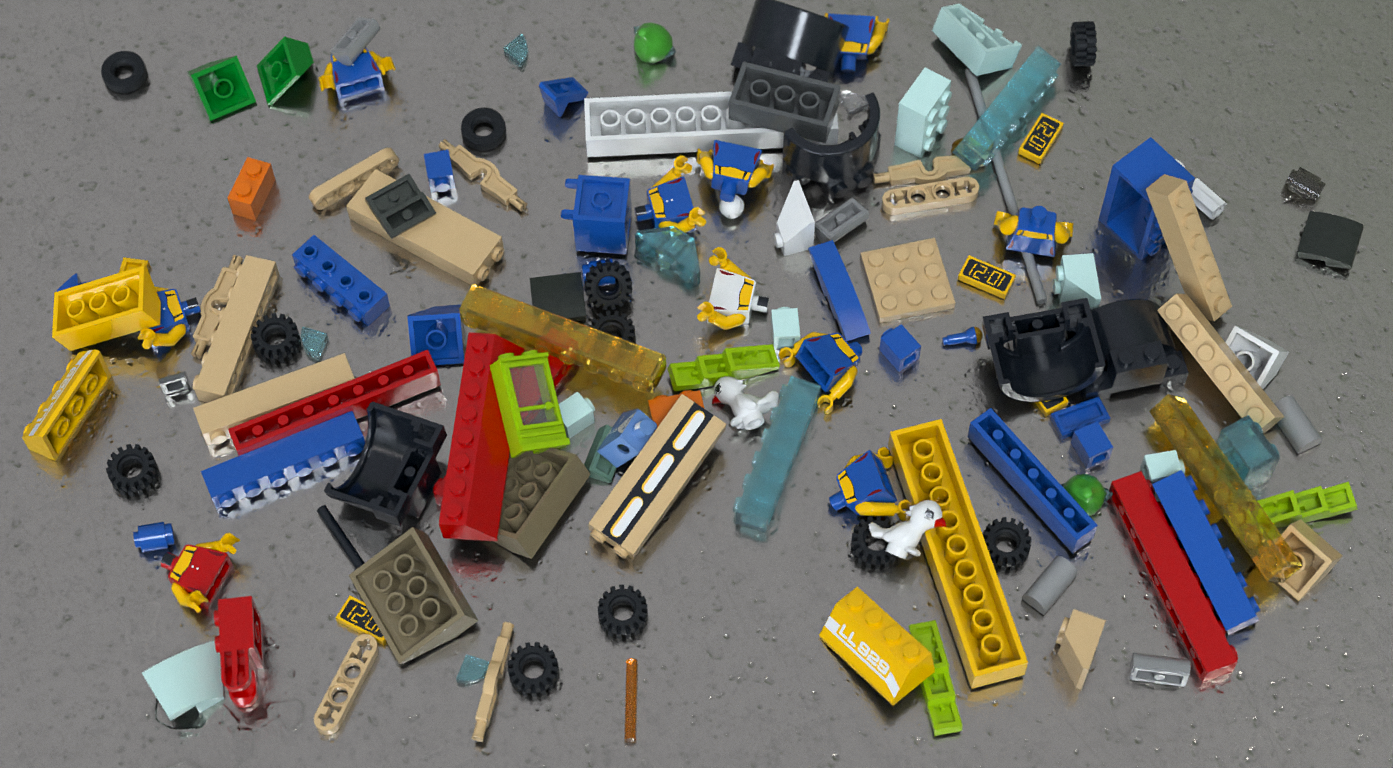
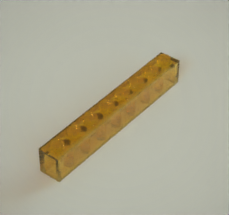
(563, 339)
(1226, 489)

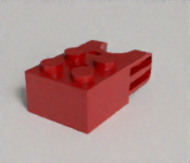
(239, 648)

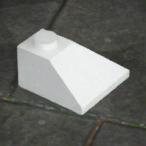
(795, 223)
(1257, 354)

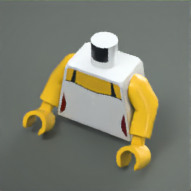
(731, 295)

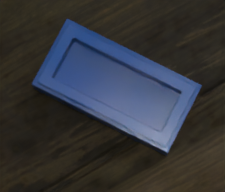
(1070, 418)

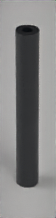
(340, 536)

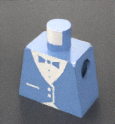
(631, 430)

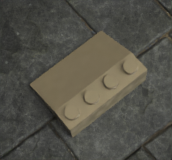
(536, 497)
(412, 596)

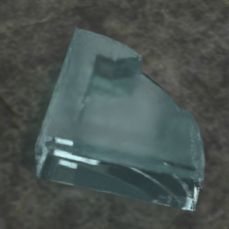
(517, 50)
(313, 341)
(472, 670)

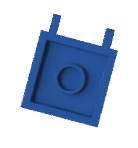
(600, 213)

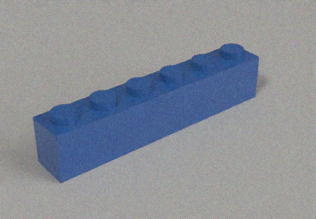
(284, 460)
(1032, 480)
(1206, 553)

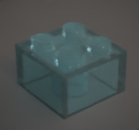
(1249, 452)

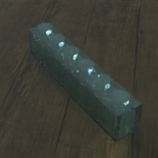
(1006, 109)
(777, 454)

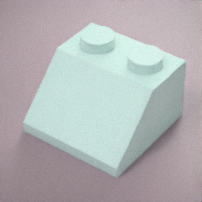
(1077, 279)

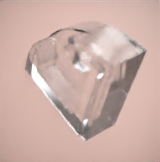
(853, 102)

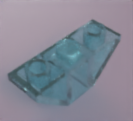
(671, 250)

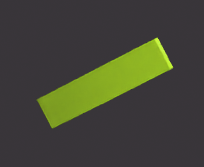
(733, 362)
(1309, 504)
(938, 687)

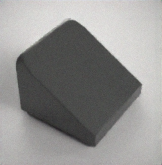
(174, 383)

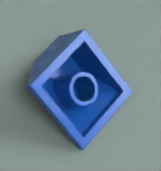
(439, 332)

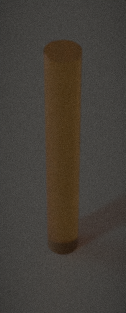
(631, 700)

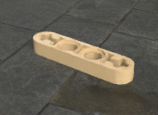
(352, 178)
(931, 199)
(347, 684)

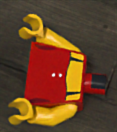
(199, 571)

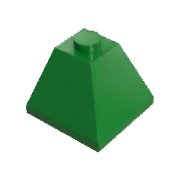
(283, 67)
(221, 87)

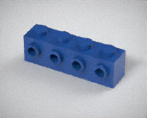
(340, 280)

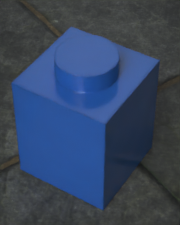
(439, 171)
(899, 347)
(1091, 444)

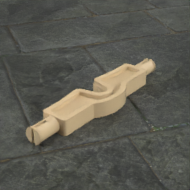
(915, 172)
(491, 183)
(210, 316)
(493, 674)

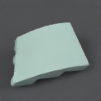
(187, 680)

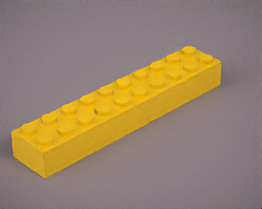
(959, 556)

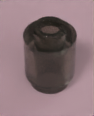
(1305, 184)

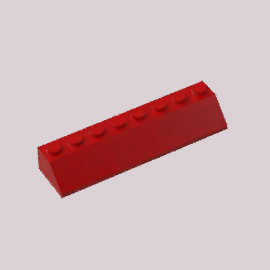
(478, 447)

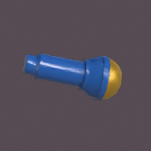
(972, 335)

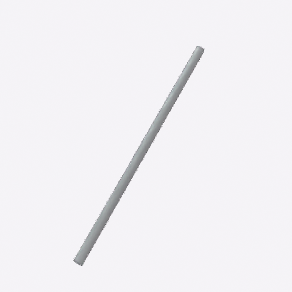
(1007, 190)

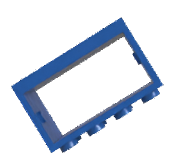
(1126, 203)

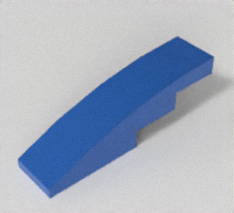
(839, 291)

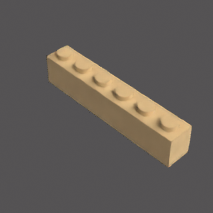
(1188, 245)
(232, 339)
(1219, 361)
(255, 401)

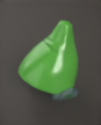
(652, 42)
(1087, 492)

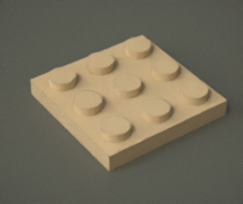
(907, 280)

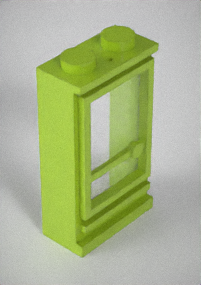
(528, 403)

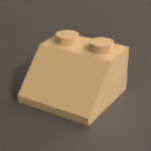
(1313, 553)
(1078, 642)

